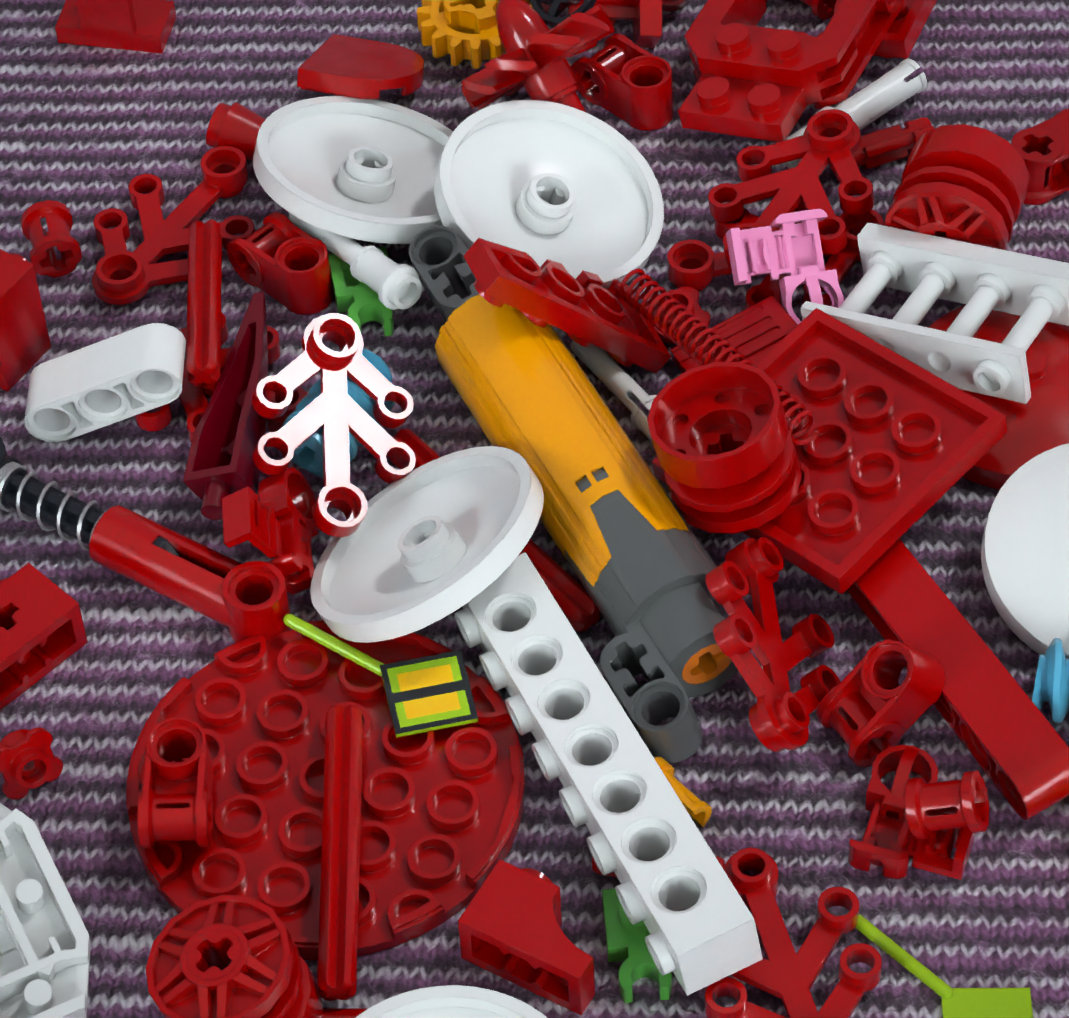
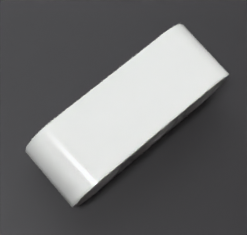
(105, 382)

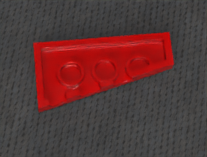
(573, 305)

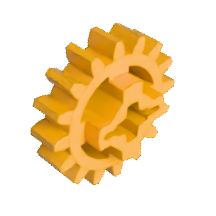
(461, 29)

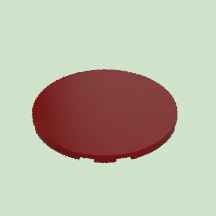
(432, 802)

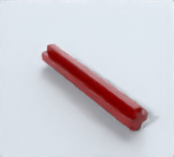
(204, 303)

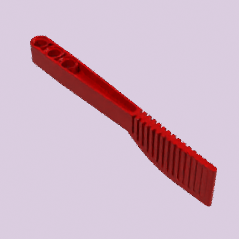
(906, 605)

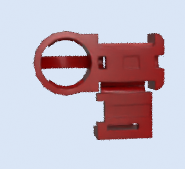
(276, 525)
(890, 840)

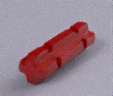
(890, 143)

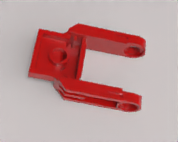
(763, 77)

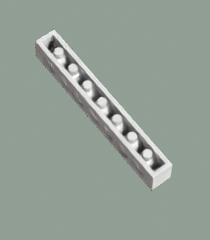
(610, 781)

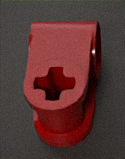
(628, 83)
(1046, 158)
(285, 265)
(875, 705)
(177, 795)

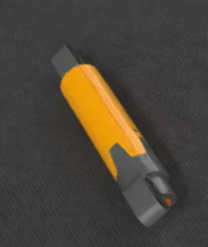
(598, 498)

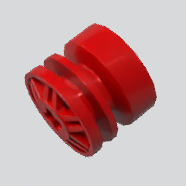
(961, 187)
(725, 447)
(230, 962)

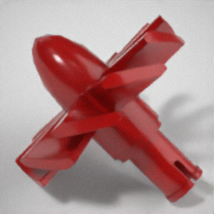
(536, 55)

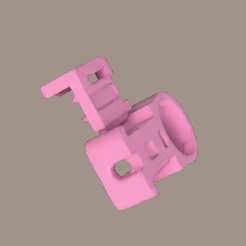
(791, 251)

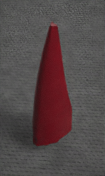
(230, 427)

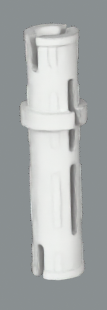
(877, 97)

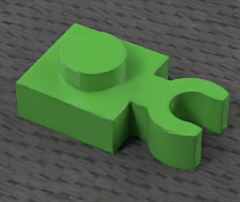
(357, 297)
(628, 944)

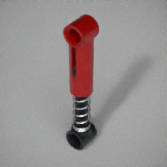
(243, 596)

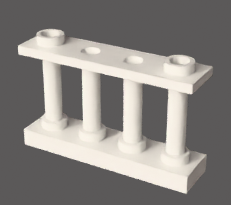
(963, 274)

